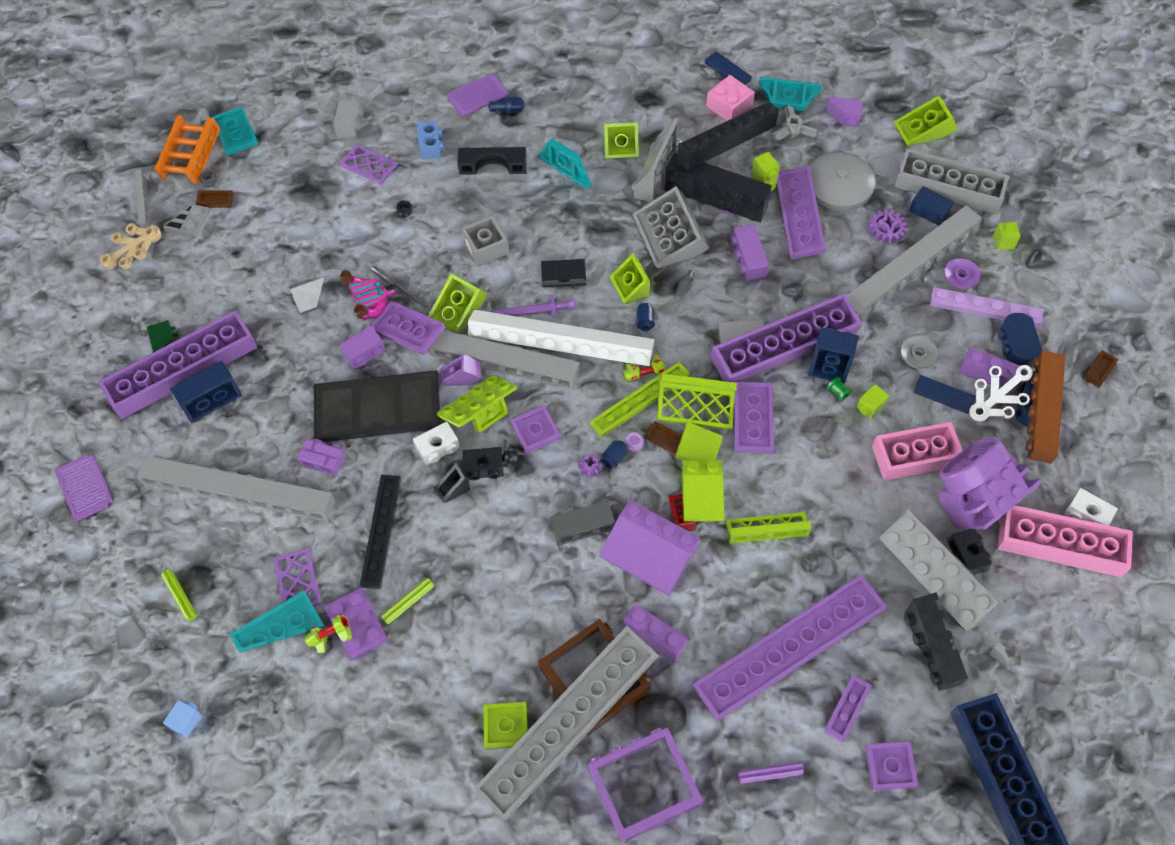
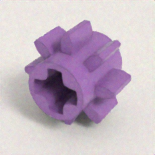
(590, 471)

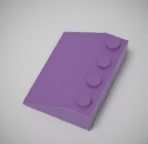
(649, 547)

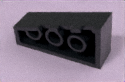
(935, 642)

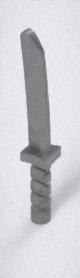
(394, 281)

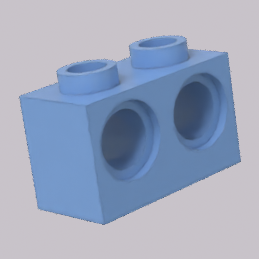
(429, 142)

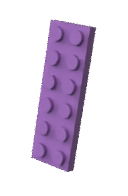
(800, 213)

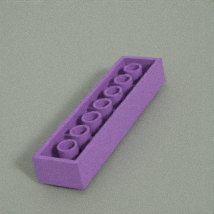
(782, 340)
(158, 372)

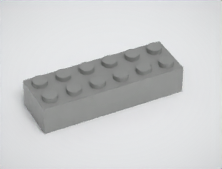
(953, 180)
(939, 570)

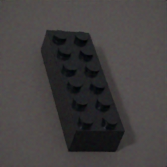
(720, 189)

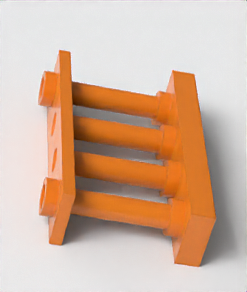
(198, 158)

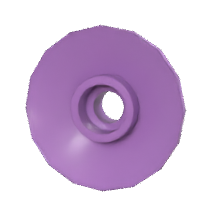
(965, 268)

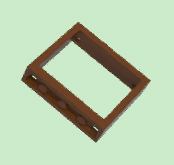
(559, 687)

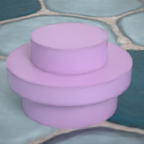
(634, 442)

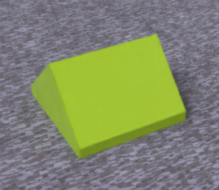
(621, 140)
(631, 280)

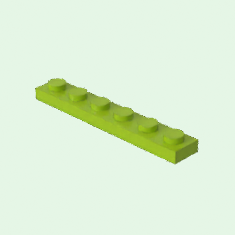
(633, 403)

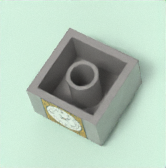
(485, 240)

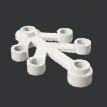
(999, 395)

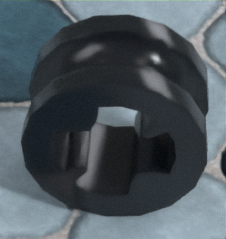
(407, 205)

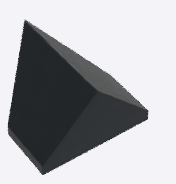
(453, 483)

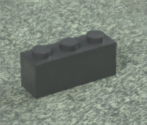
(582, 522)

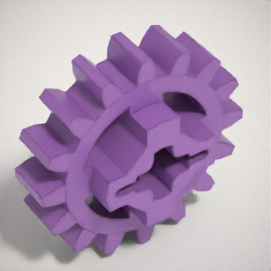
(887, 226)

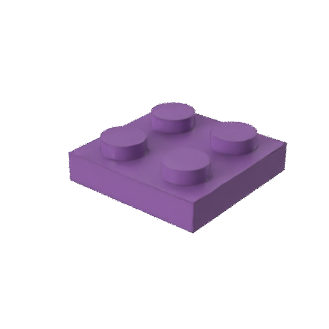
(535, 429)
(891, 766)

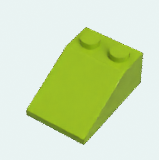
(926, 123)
(457, 303)
(702, 490)

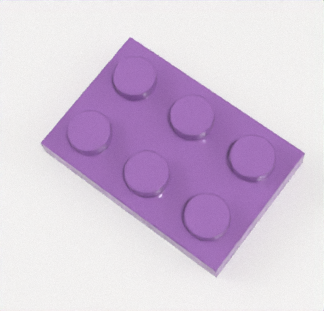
(364, 625)

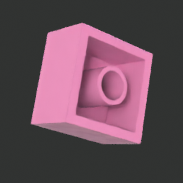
(730, 98)

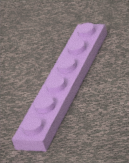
(981, 305)

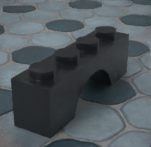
(473, 159)

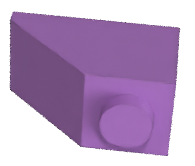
(845, 110)
(460, 372)

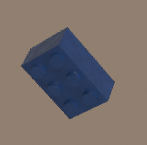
(833, 354)
(206, 391)

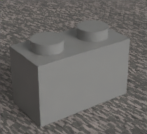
(348, 118)

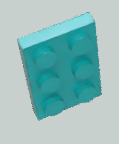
(235, 131)

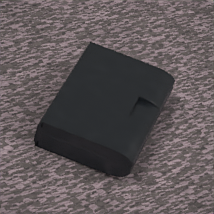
(563, 273)

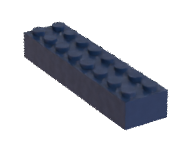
(1006, 773)

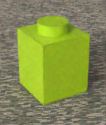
(1006, 236)
(873, 401)

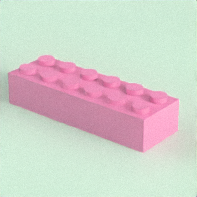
(1066, 540)

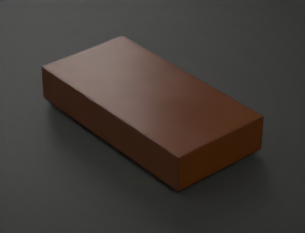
(215, 198)
(1100, 369)
(663, 437)

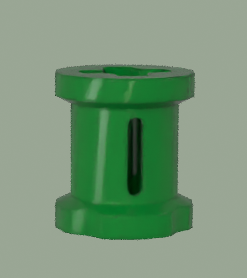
(839, 389)

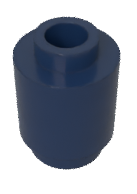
(645, 317)
(614, 454)

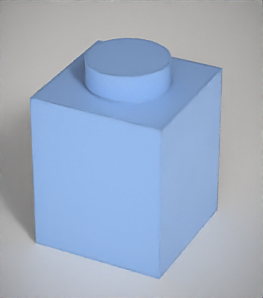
(183, 718)

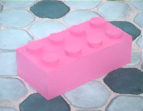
(916, 450)

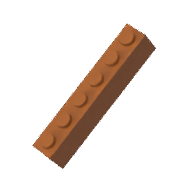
(1045, 407)

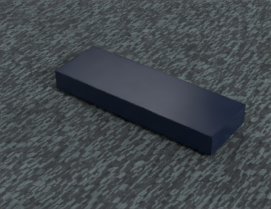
(726, 68)
(944, 394)

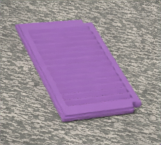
(477, 94)
(84, 487)

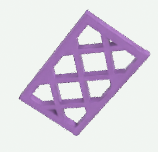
(369, 175)
(308, 567)

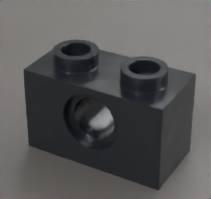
(491, 456)
(970, 540)

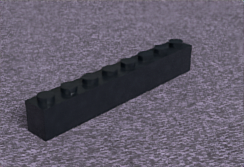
(726, 135)

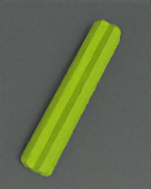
(179, 595)
(407, 600)

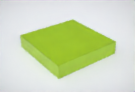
(698, 443)
(504, 724)

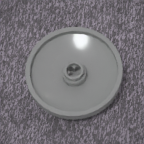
(842, 181)

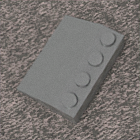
(654, 169)
(670, 229)

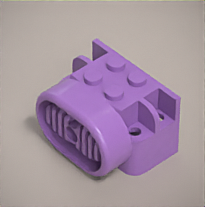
(983, 483)

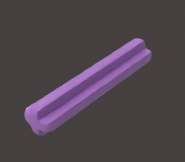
(770, 772)

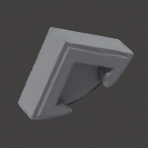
(999, 654)

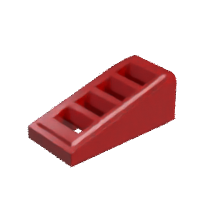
(688, 525)

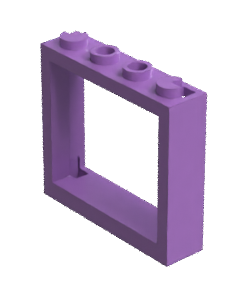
(661, 817)

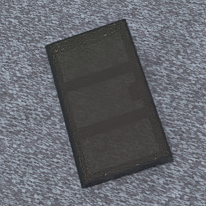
(376, 406)

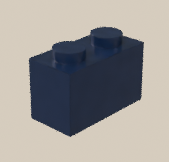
(931, 206)

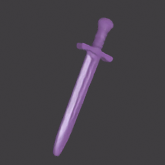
(538, 308)

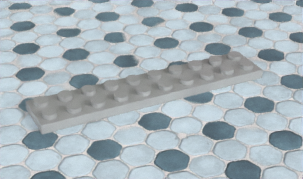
(565, 723)

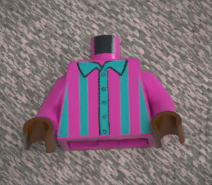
(367, 294)

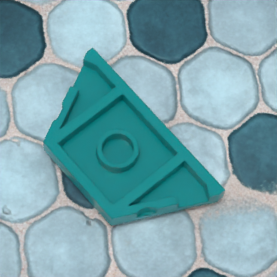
(788, 92)
(565, 161)

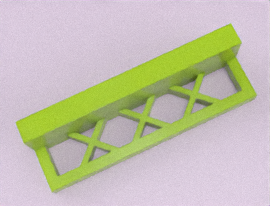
(768, 531)

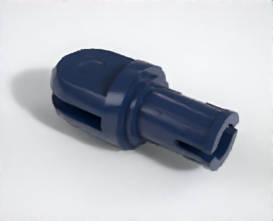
(508, 105)

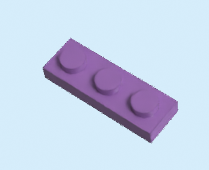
(847, 708)

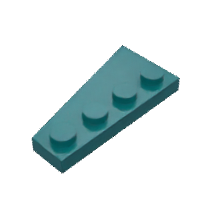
(282, 622)

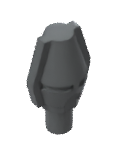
(685, 283)

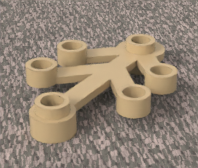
(149, 235)

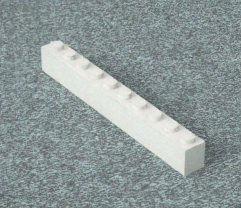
(561, 337)

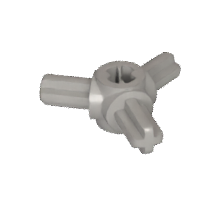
(793, 126)

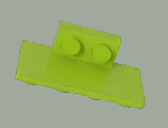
(481, 404)

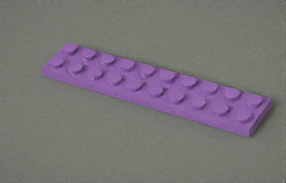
(788, 647)

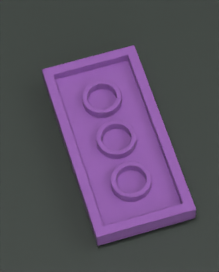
(407, 327)
(753, 418)

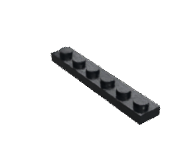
(380, 532)

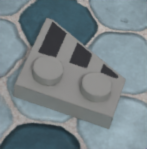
(188, 222)

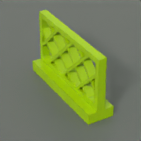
(694, 386)

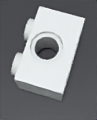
(441, 434)
(1084, 501)

